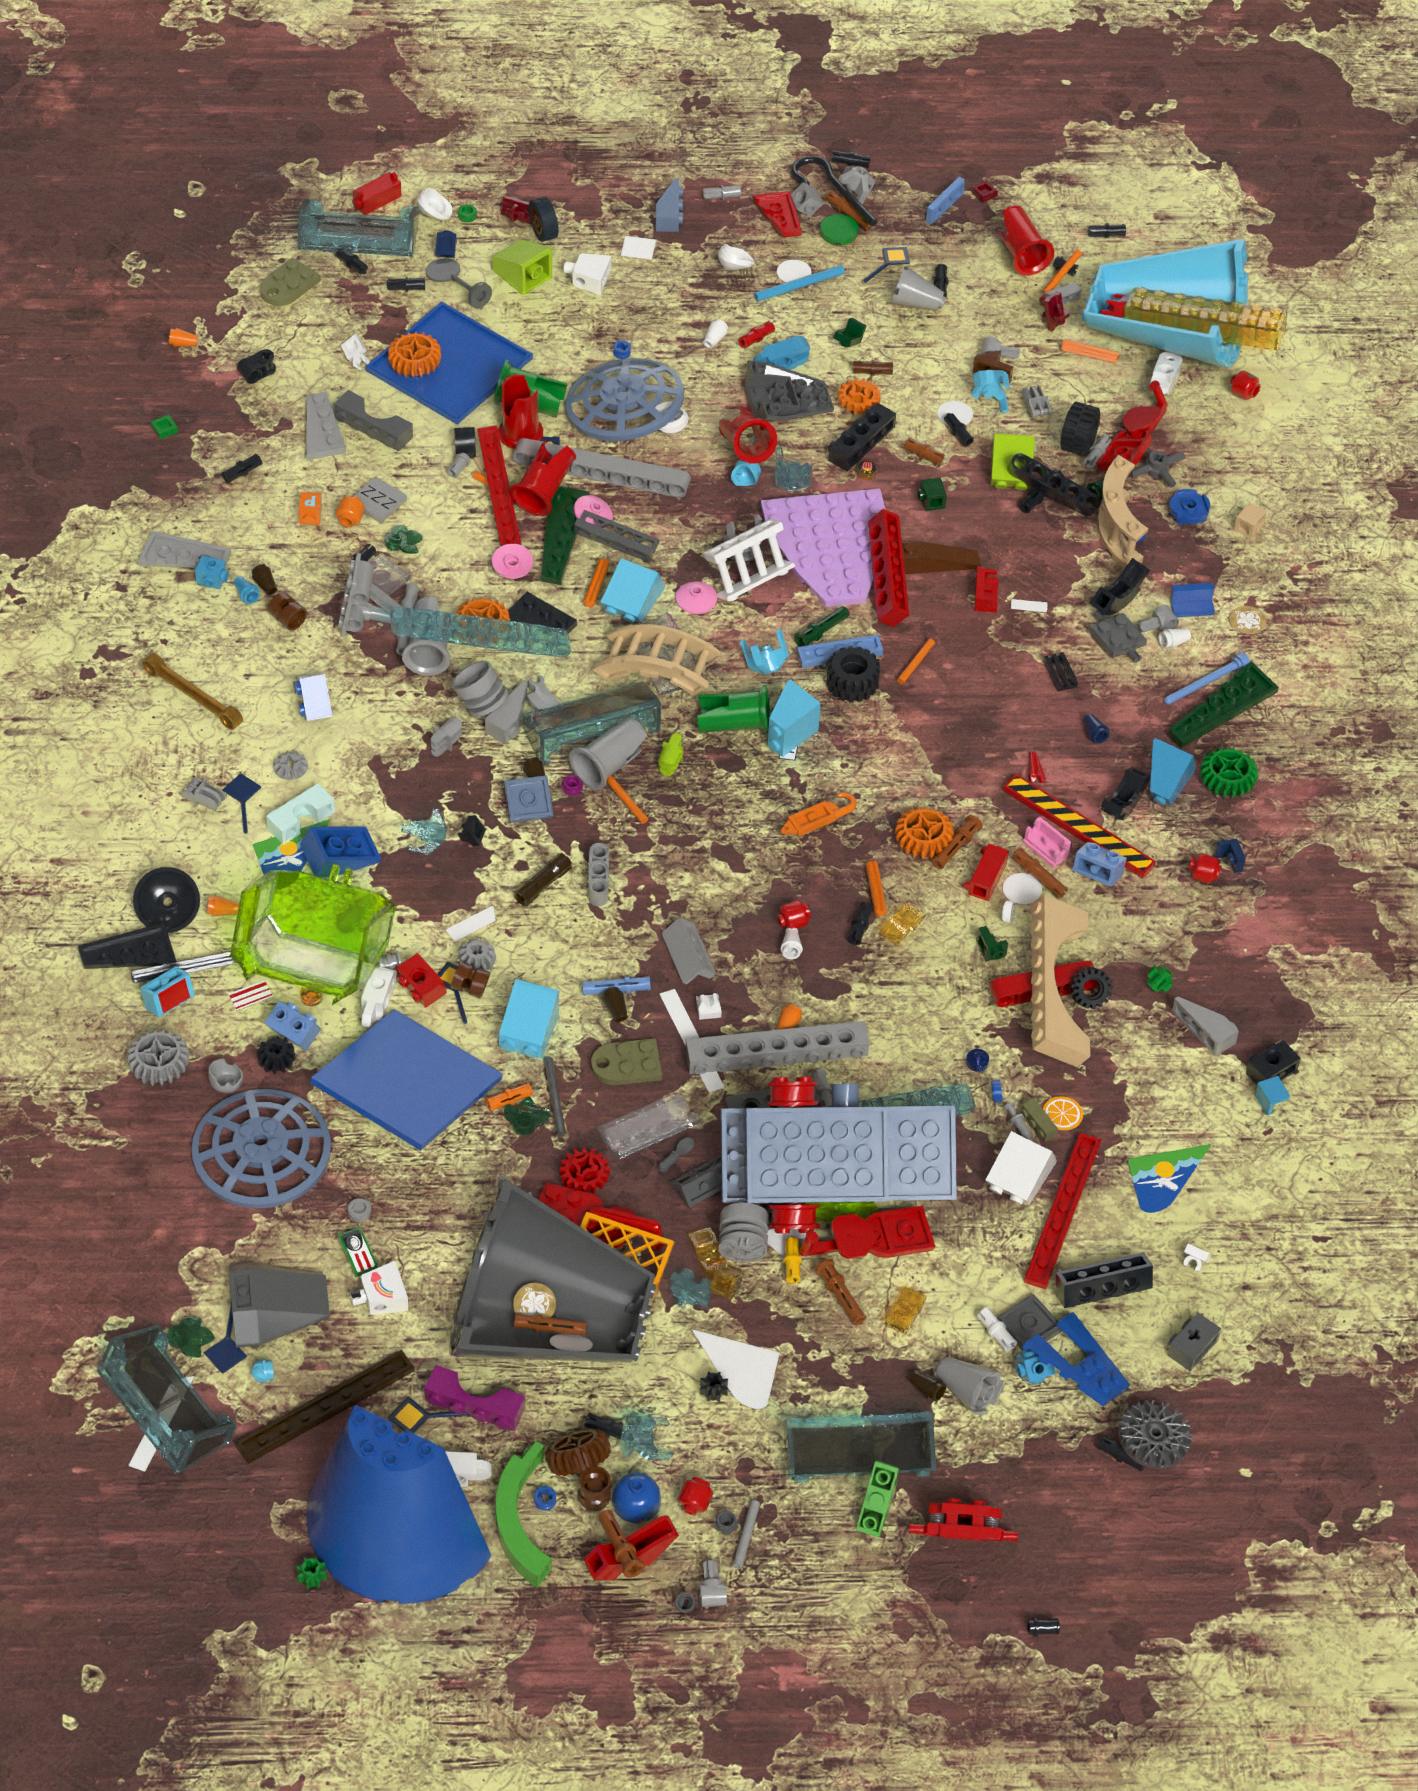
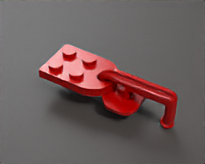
(1139, 425)
(575, 1203)
(898, 1231)

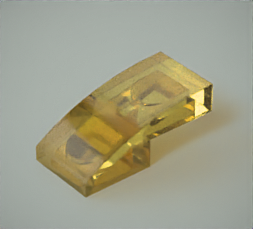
(902, 923)
(706, 1250)
(905, 1310)

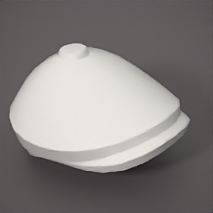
(434, 204)
(734, 258)
(677, 423)

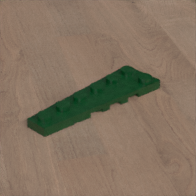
(1238, 695)

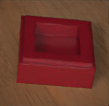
(984, 191)

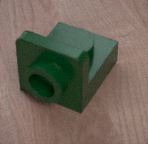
(989, 947)

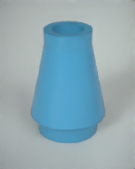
(247, 591)

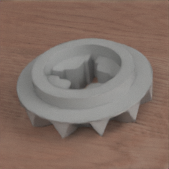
(283, 770)

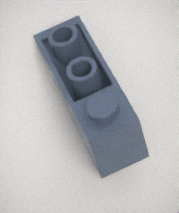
(668, 208)

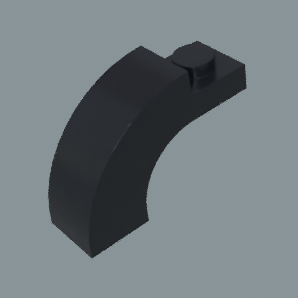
(1122, 591)
(1127, 794)

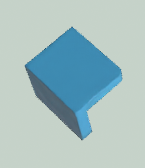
(1270, 1093)

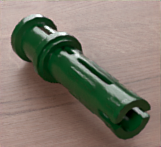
(815, 631)

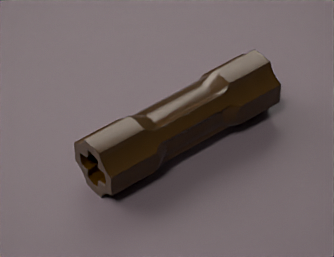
(532, 888)

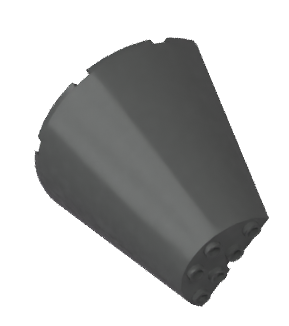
(589, 1279)

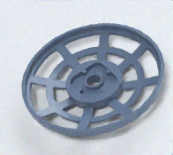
(623, 394)
(264, 1155)

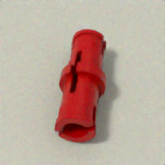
(756, 334)

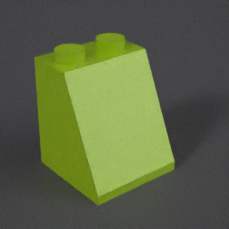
(524, 265)
(1003, 450)

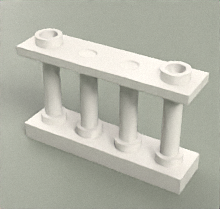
(735, 548)

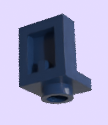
(446, 244)
(1232, 851)

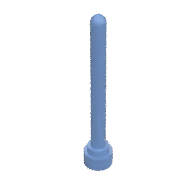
(1237, 663)

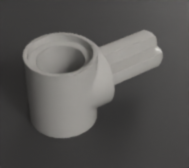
(992, 344)
(1161, 619)
(712, 1588)

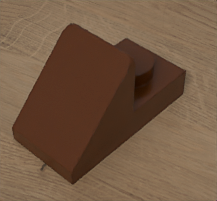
(991, 361)

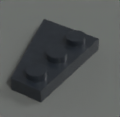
(536, 611)

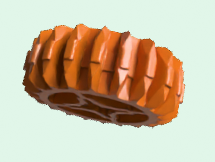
(414, 354)
(484, 608)
(923, 832)

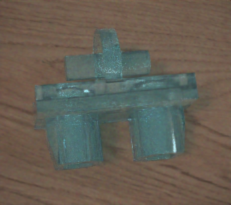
(689, 1291)

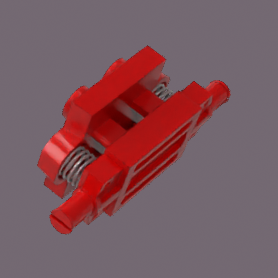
(976, 1511)

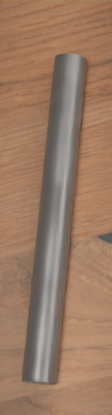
(555, 1098)

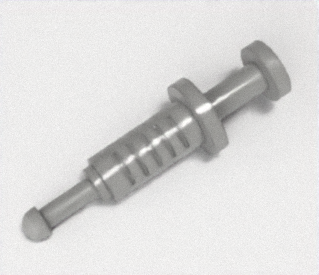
(1017, 1119)

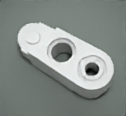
(1167, 371)
(377, 995)
(468, 1467)

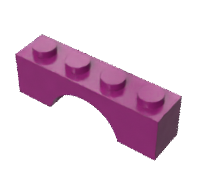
(500, 1409)

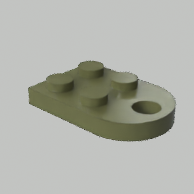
(288, 282)
(627, 1062)

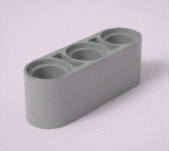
(598, 874)

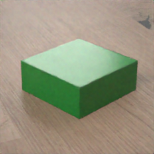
(164, 427)

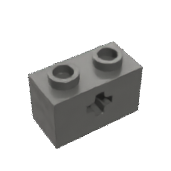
(1193, 1341)

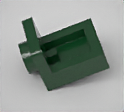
(851, 334)

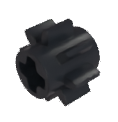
(713, 1386)

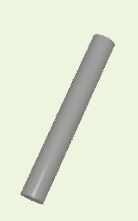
(746, 1534)

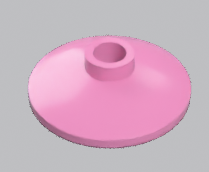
(594, 505)
(512, 554)
(696, 597)

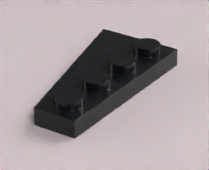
(131, 949)

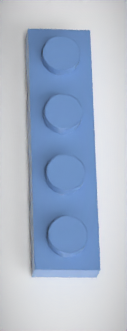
(820, 653)

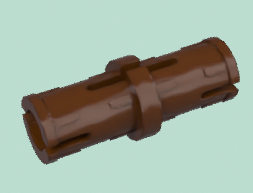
(873, 367)

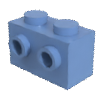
(1099, 863)
(293, 1025)

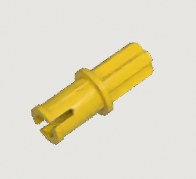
(792, 1260)

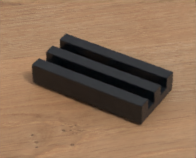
(1062, 658)

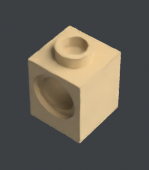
(1250, 520)

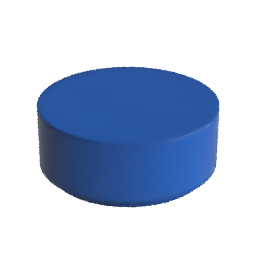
(996, 1091)

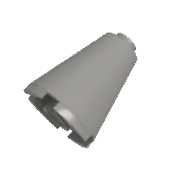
(917, 292)
(971, 1383)

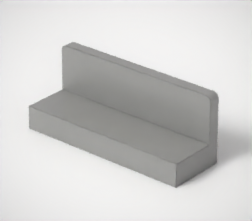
(687, 950)

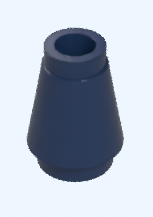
(1096, 729)

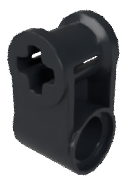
(255, 368)

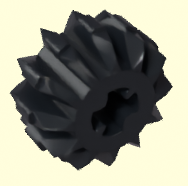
(276, 1055)

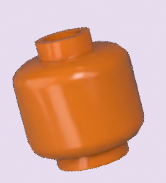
(350, 511)

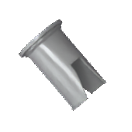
(426, 656)
(607, 753)

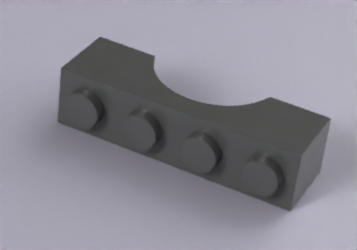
(391, 431)

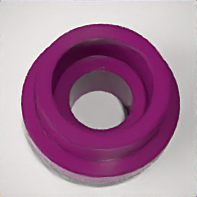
(572, 785)

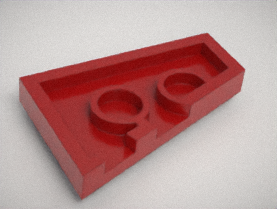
(780, 212)

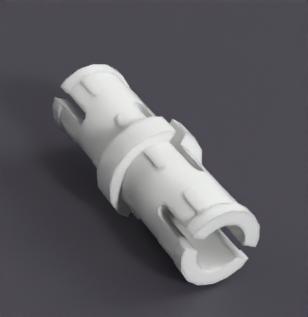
(997, 1329)

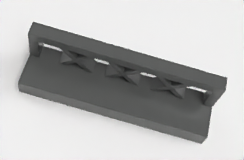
(616, 540)
(699, 1182)

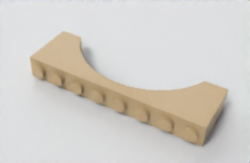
(1052, 1026)

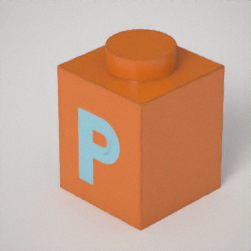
(310, 508)

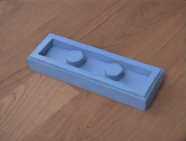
(945, 200)

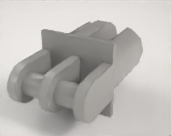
(1036, 401)
(446, 736)
(204, 794)

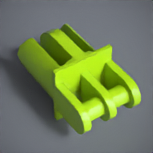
(671, 755)

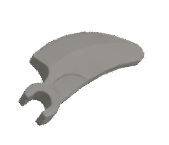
(541, 697)

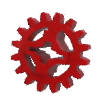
(586, 1170)

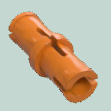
(509, 1096)

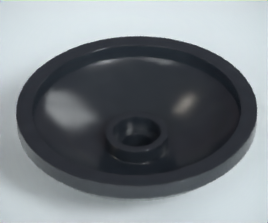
(164, 884)

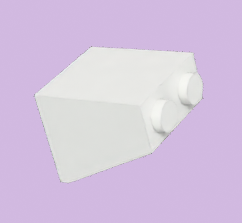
(1020, 1169)

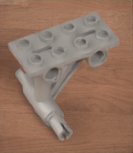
(356, 599)

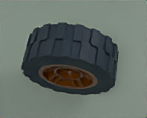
(543, 219)

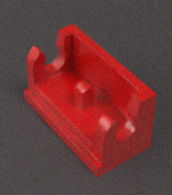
(1115, 307)
(986, 590)

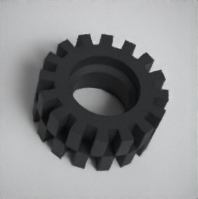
(1103, 987)

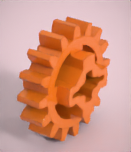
(858, 395)

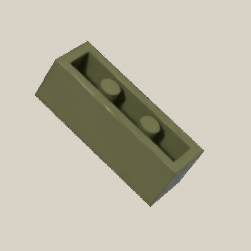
(1039, 1120)

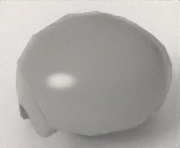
(224, 1077)

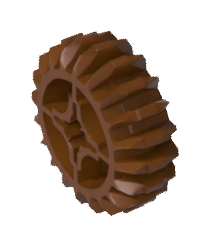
(578, 1452)

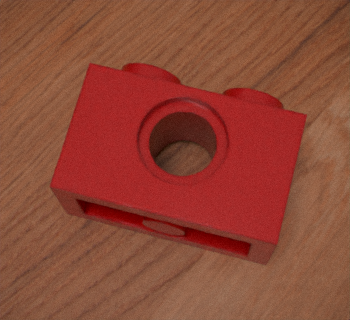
(418, 969)

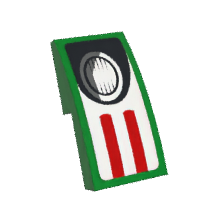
(357, 1251)

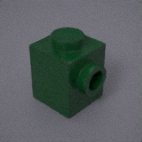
(932, 494)

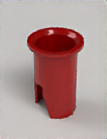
(1028, 248)
(519, 412)
(762, 429)
(542, 480)

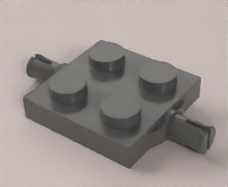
(1117, 635)

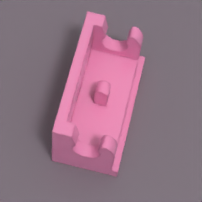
(1047, 842)

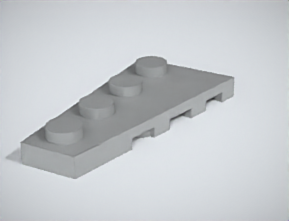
(322, 428)
(175, 551)

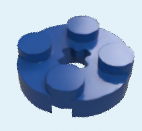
(1189, 515)

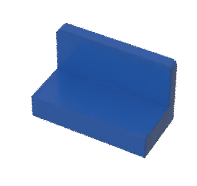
(1192, 600)

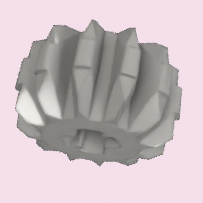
(478, 954)

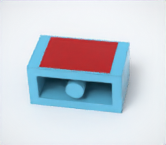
(167, 991)

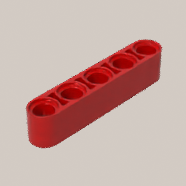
(1018, 988)

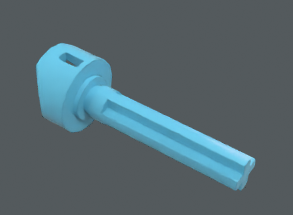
(745, 473)

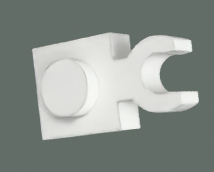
(354, 351)

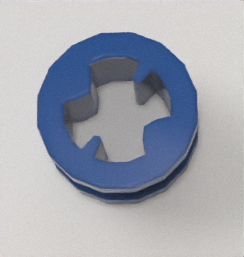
(622, 354)
(551, 1495)

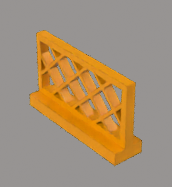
(634, 1232)

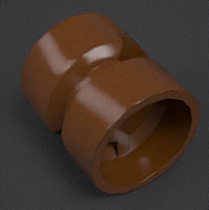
(287, 611)
(478, 977)
(594, 1488)

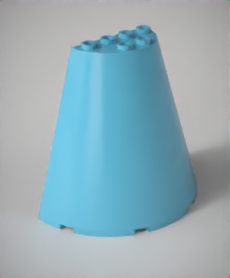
(1202, 271)

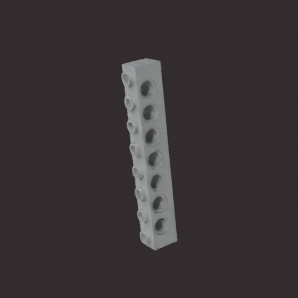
(795, 1046)

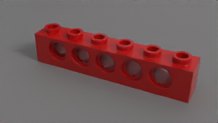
(888, 568)

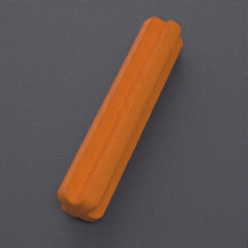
(1089, 351)
(596, 582)
(876, 888)

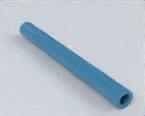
(799, 283)

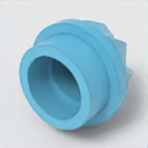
(263, 1371)

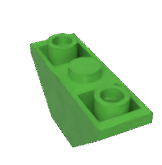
(878, 1498)

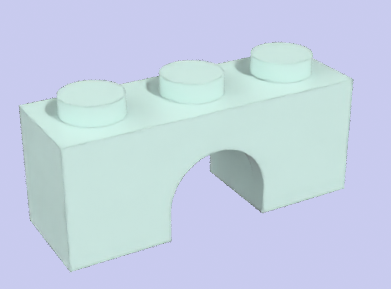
(313, 802)

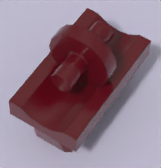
(515, 209)
(1054, 311)

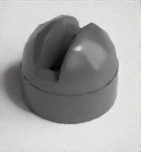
(680, 1601)

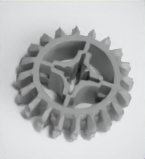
(172, 1055)

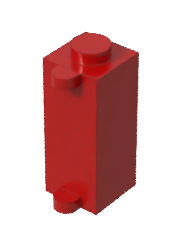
(377, 193)
(987, 872)

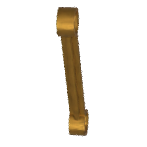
(228, 715)

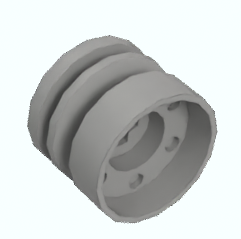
(480, 688)
(743, 1232)

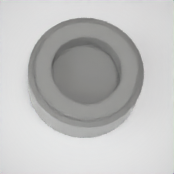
(359, 1210)

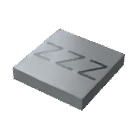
(380, 499)

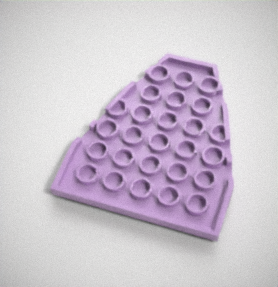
(828, 541)

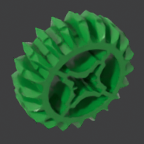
(1229, 766)

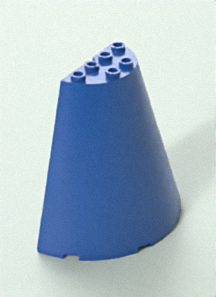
(392, 1515)

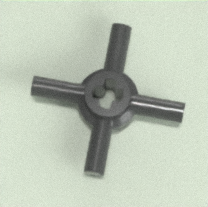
(1158, 465)

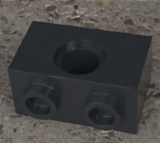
(1275, 1061)

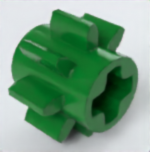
(1160, 978)
(311, 1572)

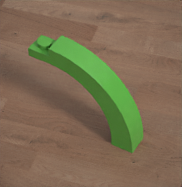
(518, 1548)

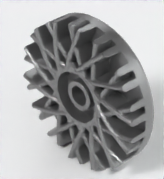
(1154, 1435)

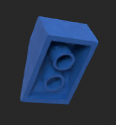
(341, 846)

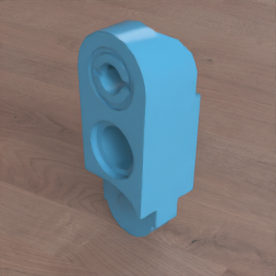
(786, 353)

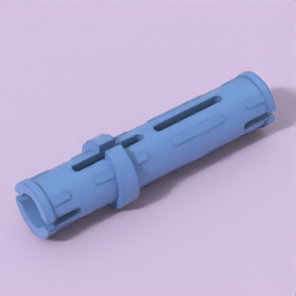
(624, 985)

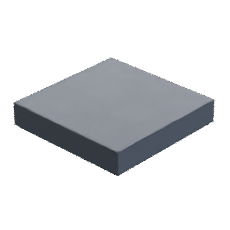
(528, 799)

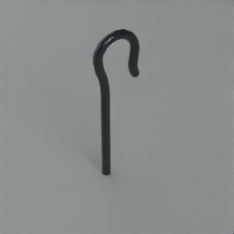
(835, 182)

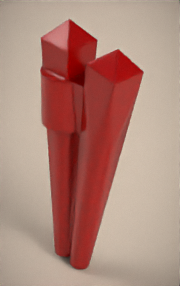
(1035, 769)

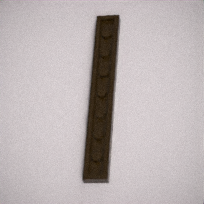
(324, 1406)

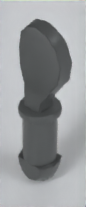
(683, 1148)

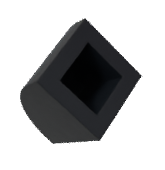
(465, 441)

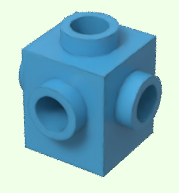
(211, 572)
(1031, 1369)

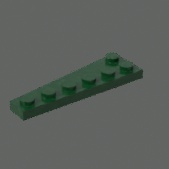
(560, 534)

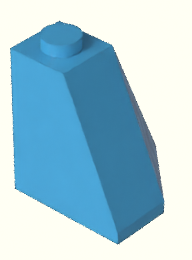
(1169, 772)

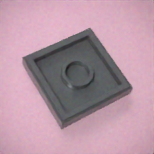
(1029, 1319)

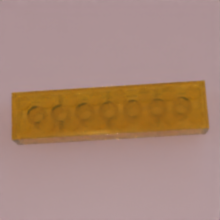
(1237, 321)

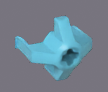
(988, 384)
(767, 660)

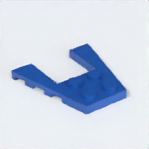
(1095, 1374)

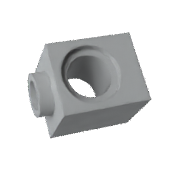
(806, 199)

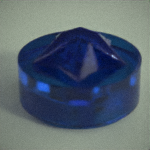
(977, 1060)

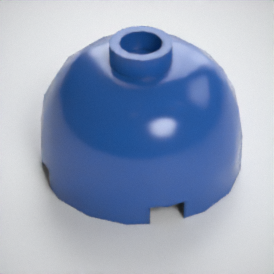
(636, 1497)

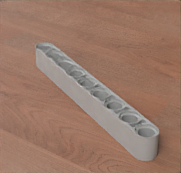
(612, 469)

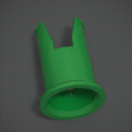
(549, 390)
(734, 711)

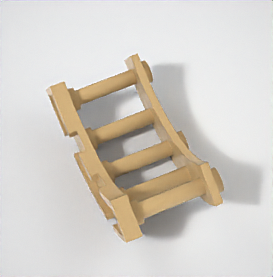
(1115, 516)
(651, 666)

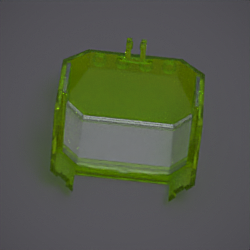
(311, 931)

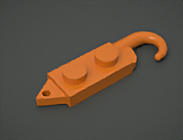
(818, 816)

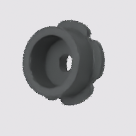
(726, 1516)

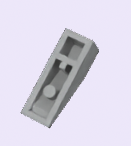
(506, 719)
(1208, 1026)

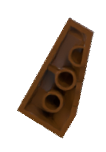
(931, 557)

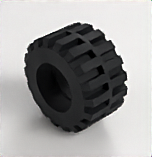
(1080, 428)
(853, 686)

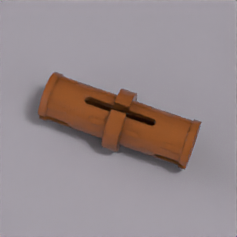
(924, 451)

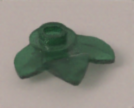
(403, 539)
(526, 1114)
(192, 1336)

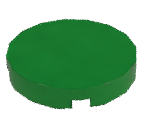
(839, 229)

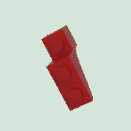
(649, 1544)

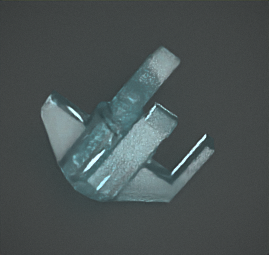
(792, 475)
(431, 831)
(639, 1436)

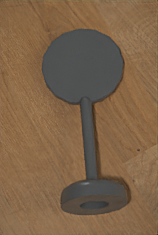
(448, 269)

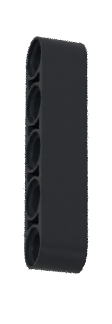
(1064, 484)

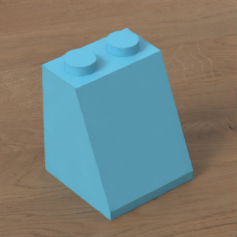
(632, 591)
(792, 719)
(529, 1019)

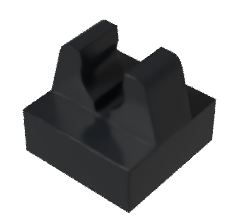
(472, 831)

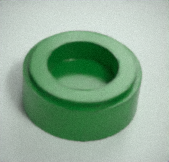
(467, 213)

